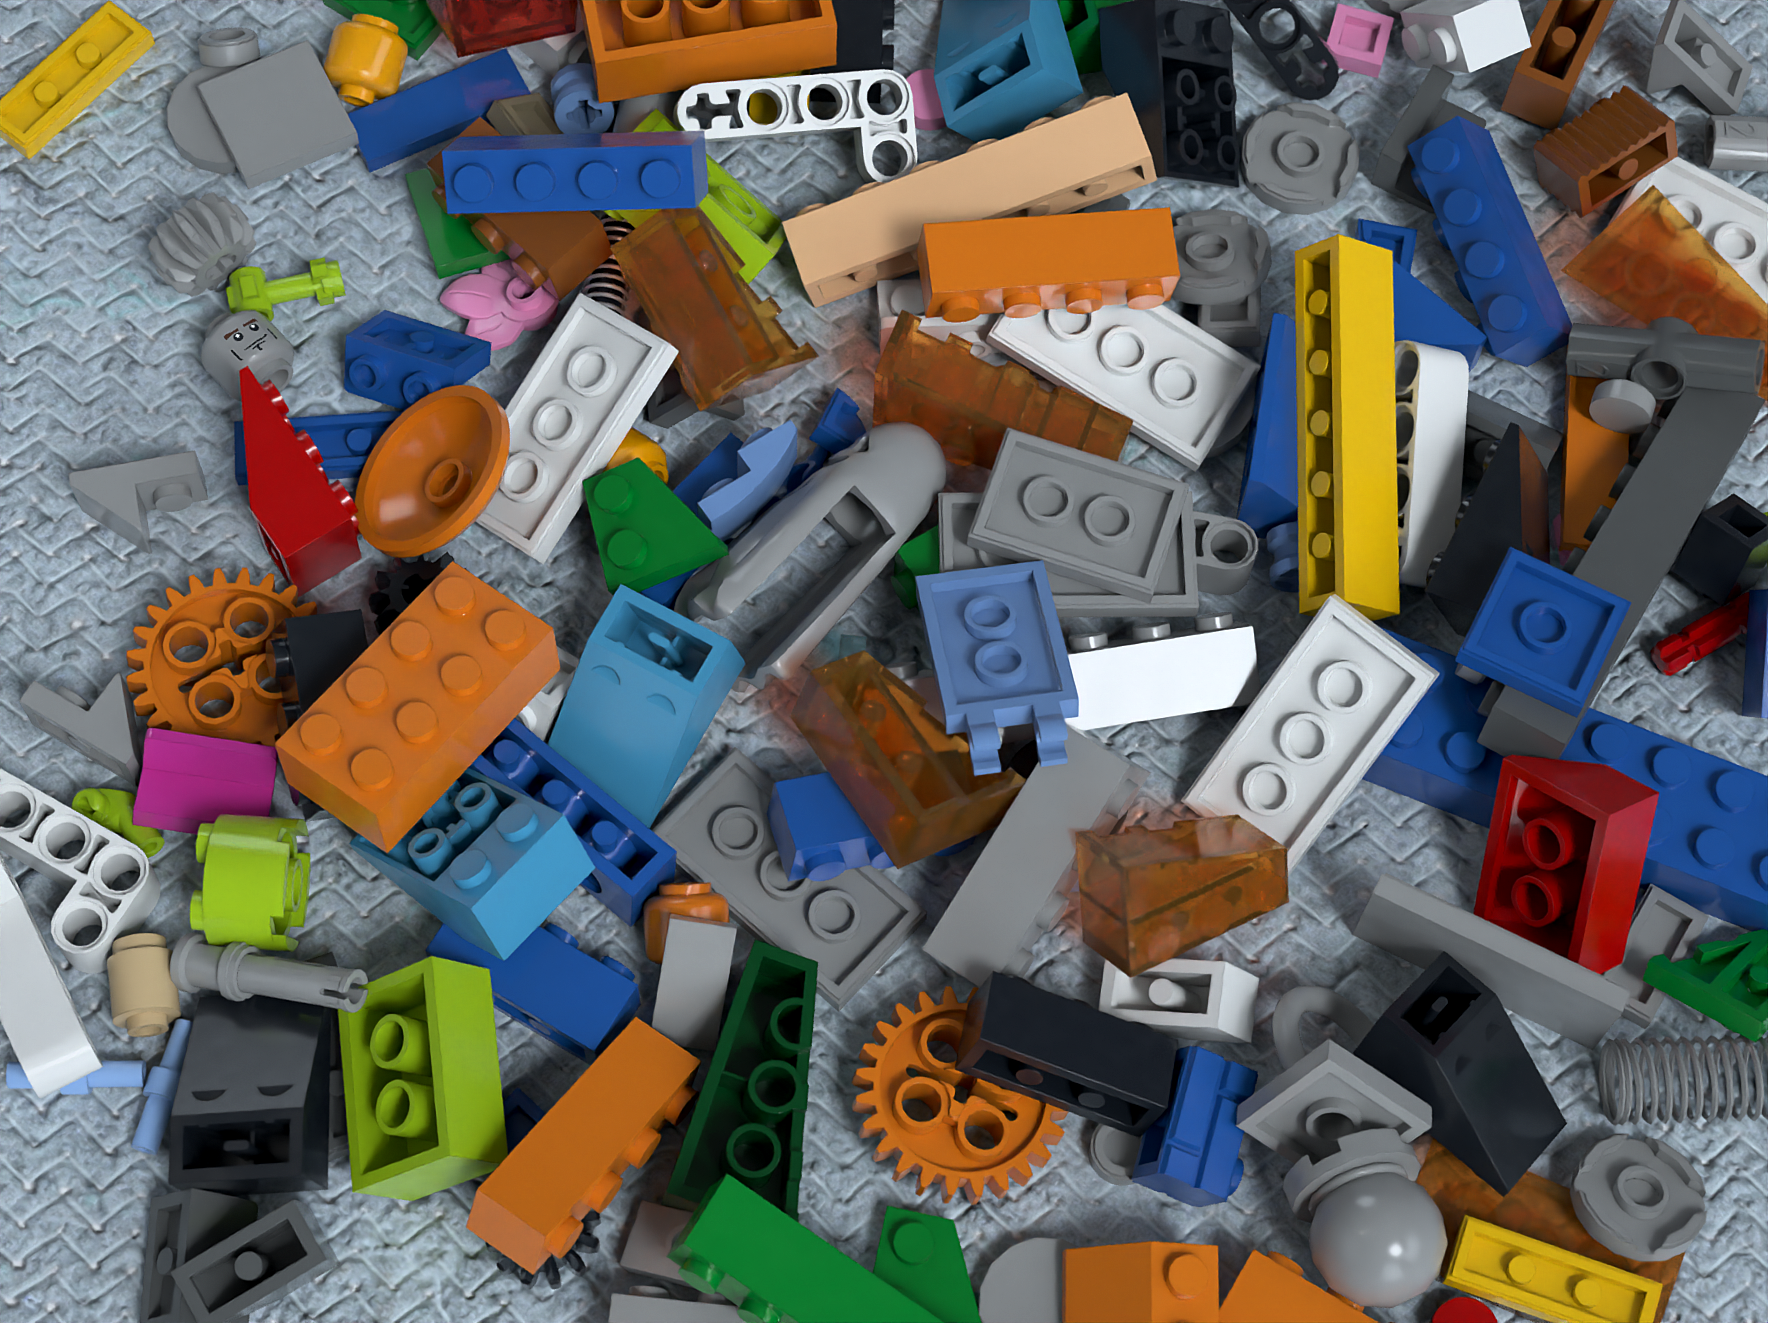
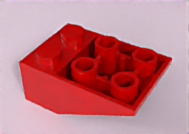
(299, 516)

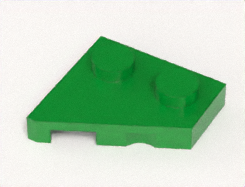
(645, 528)
(1721, 982)
(926, 1264)

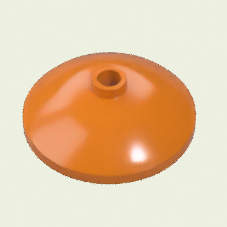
(433, 471)

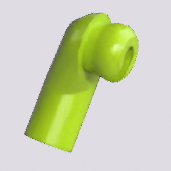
(115, 812)

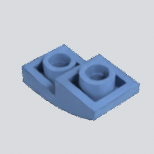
(761, 470)

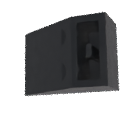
(1180, 84)
(1503, 513)
(1466, 1061)
(253, 1098)

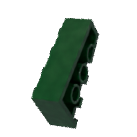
(754, 1088)

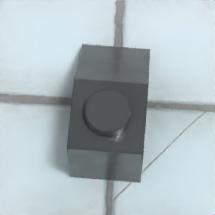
(256, 1265)

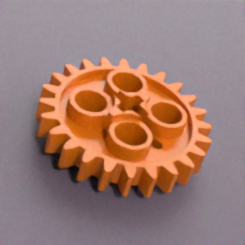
(209, 621)
(939, 1147)

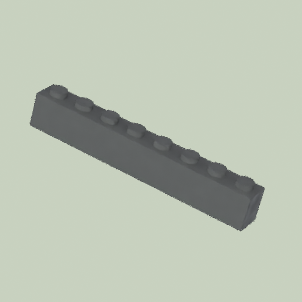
(1634, 546)

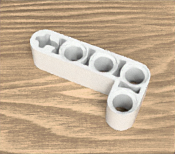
(795, 119)
(1430, 452)
(85, 875)
(36, 1002)

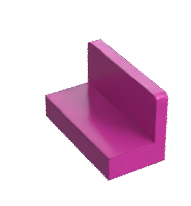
(200, 777)

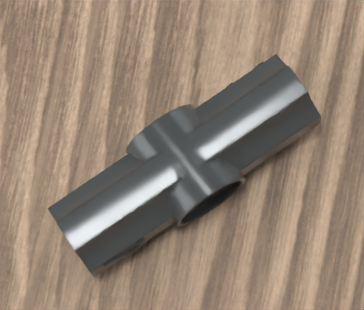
(1666, 357)

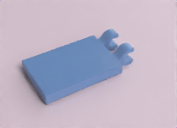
(998, 658)

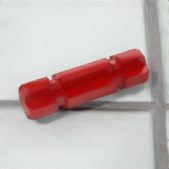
(1702, 636)

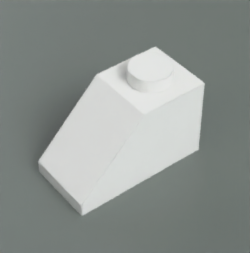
(1185, 999)

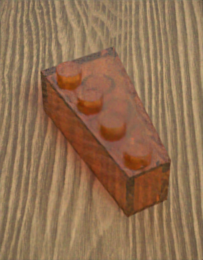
(1663, 267)
(973, 403)

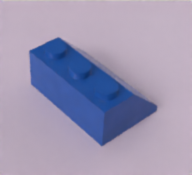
(1270, 463)

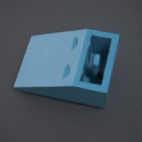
(1002, 65)
(643, 700)
(486, 862)

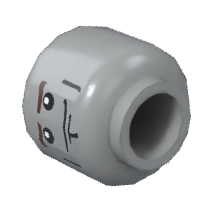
(246, 341)

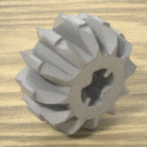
(202, 244)

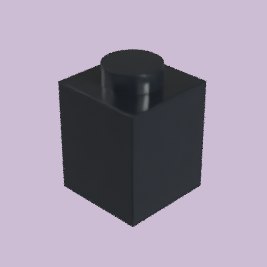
(1725, 550)

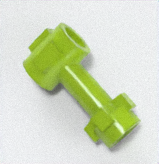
(253, 292)

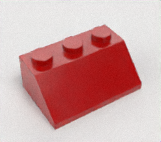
(1566, 857)

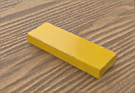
(71, 78)
(1545, 1278)

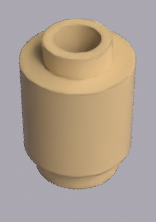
(141, 985)

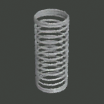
(1615, 1052)

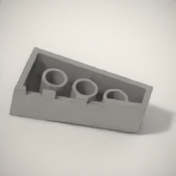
(1032, 860)

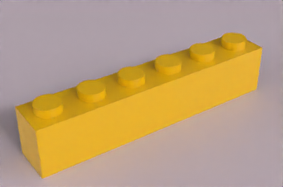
(1346, 427)

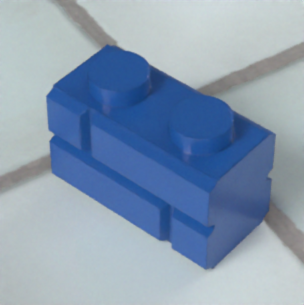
(1196, 1140)

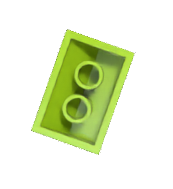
(732, 208)

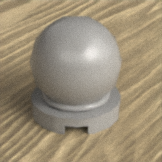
(1371, 1224)

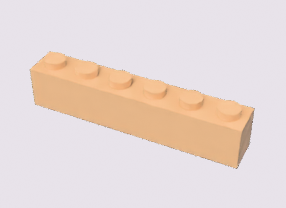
(1037, 172)

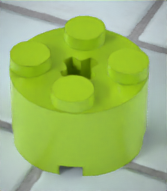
(251, 881)

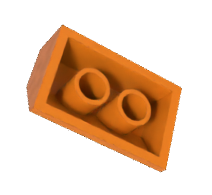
(1141, 1283)

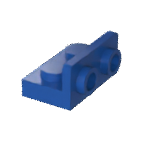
(407, 359)

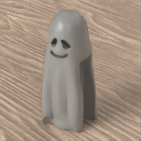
(875, 501)

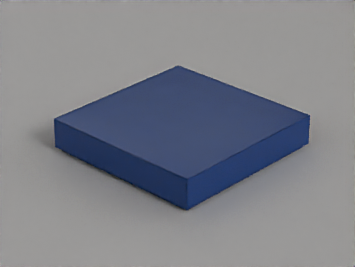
(1543, 632)

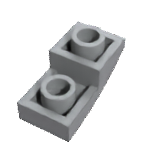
(693, 981)

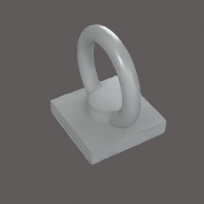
(1326, 1090)

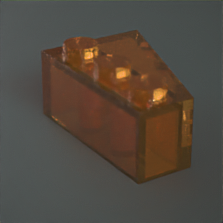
(706, 309)
(897, 760)
(1175, 887)

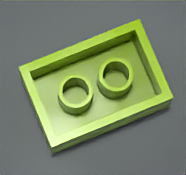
(423, 1081)

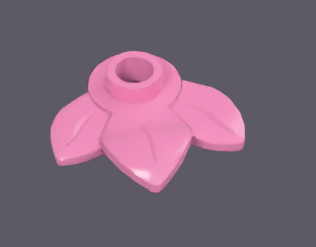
(499, 304)

